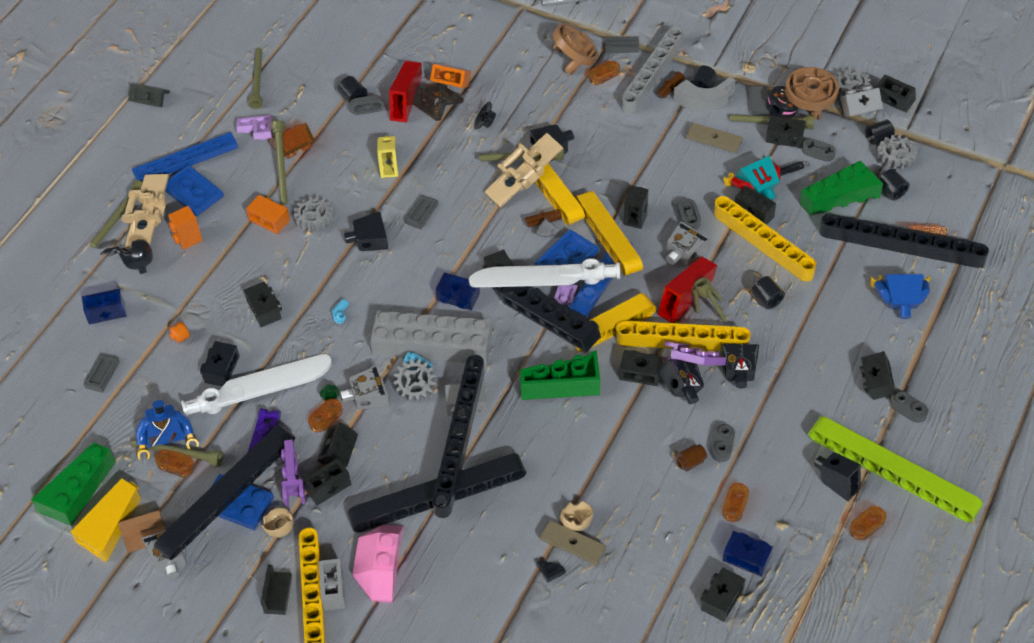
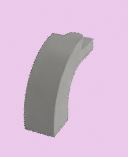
(704, 99)

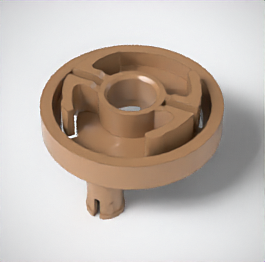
(575, 45)
(812, 99)

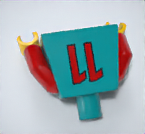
(760, 176)

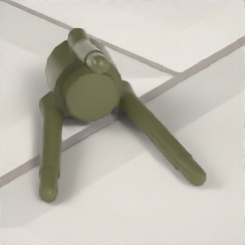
(705, 289)

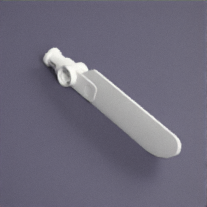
(548, 275)
(258, 384)

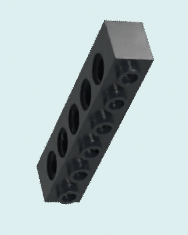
(552, 315)

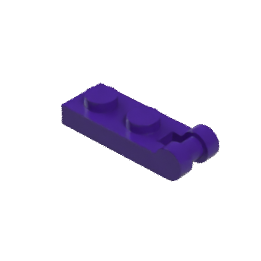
(262, 427)

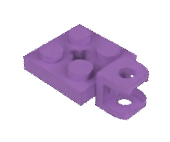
(694, 355)
(292, 485)

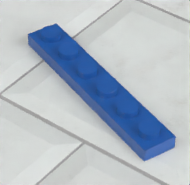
(188, 156)
(591, 293)

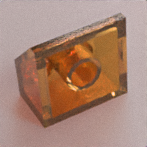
(294, 139)

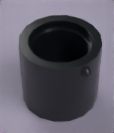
(704, 77)
(351, 88)
(894, 184)
(768, 292)

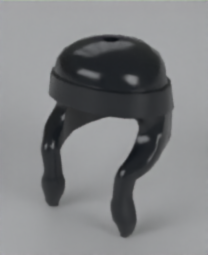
(136, 258)

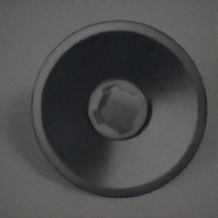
(485, 116)

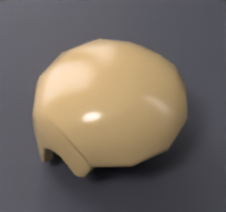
(577, 516)
(278, 522)

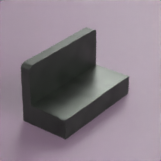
(147, 95)
(337, 444)
(276, 591)

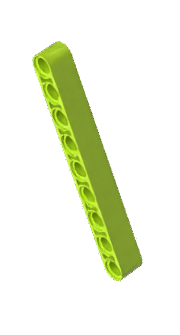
(896, 469)

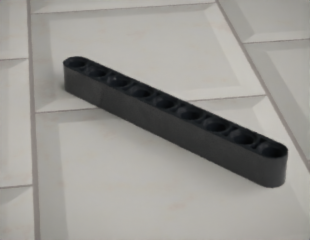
(904, 240)
(458, 442)
(222, 493)
(419, 497)

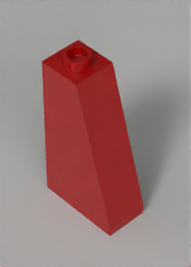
(404, 91)
(678, 292)

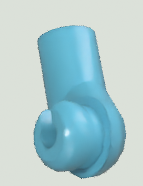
(338, 311)

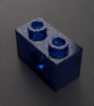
(457, 291)
(104, 306)
(747, 553)

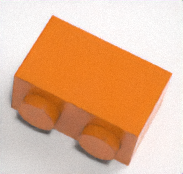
(450, 75)
(268, 214)
(185, 228)

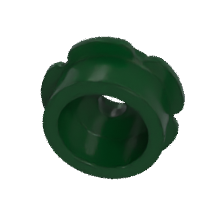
(329, 392)

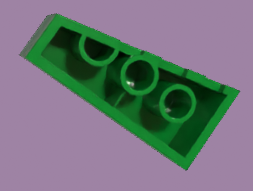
(840, 189)
(562, 378)
(75, 485)

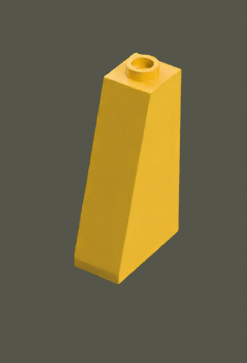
(100, 527)

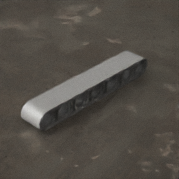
(652, 70)

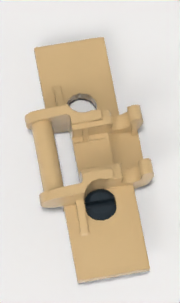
(523, 177)
(145, 220)

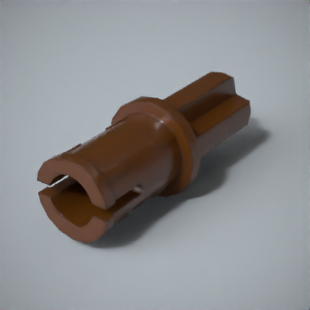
(670, 84)
(535, 220)

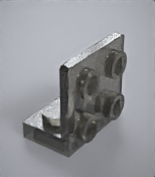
(434, 98)

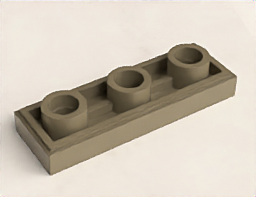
(714, 137)
(563, 538)

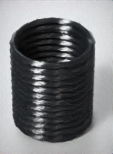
(878, 131)

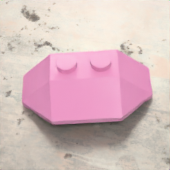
(378, 562)

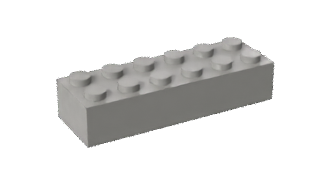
(430, 336)

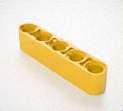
(559, 196)
(634, 309)

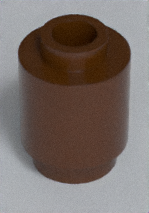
(691, 457)

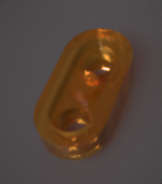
(604, 72)
(326, 415)
(176, 463)
(735, 504)
(866, 524)

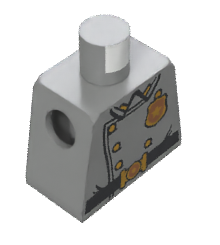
(686, 245)
(366, 390)
(159, 561)

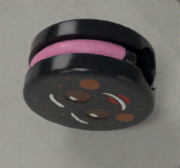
(778, 103)

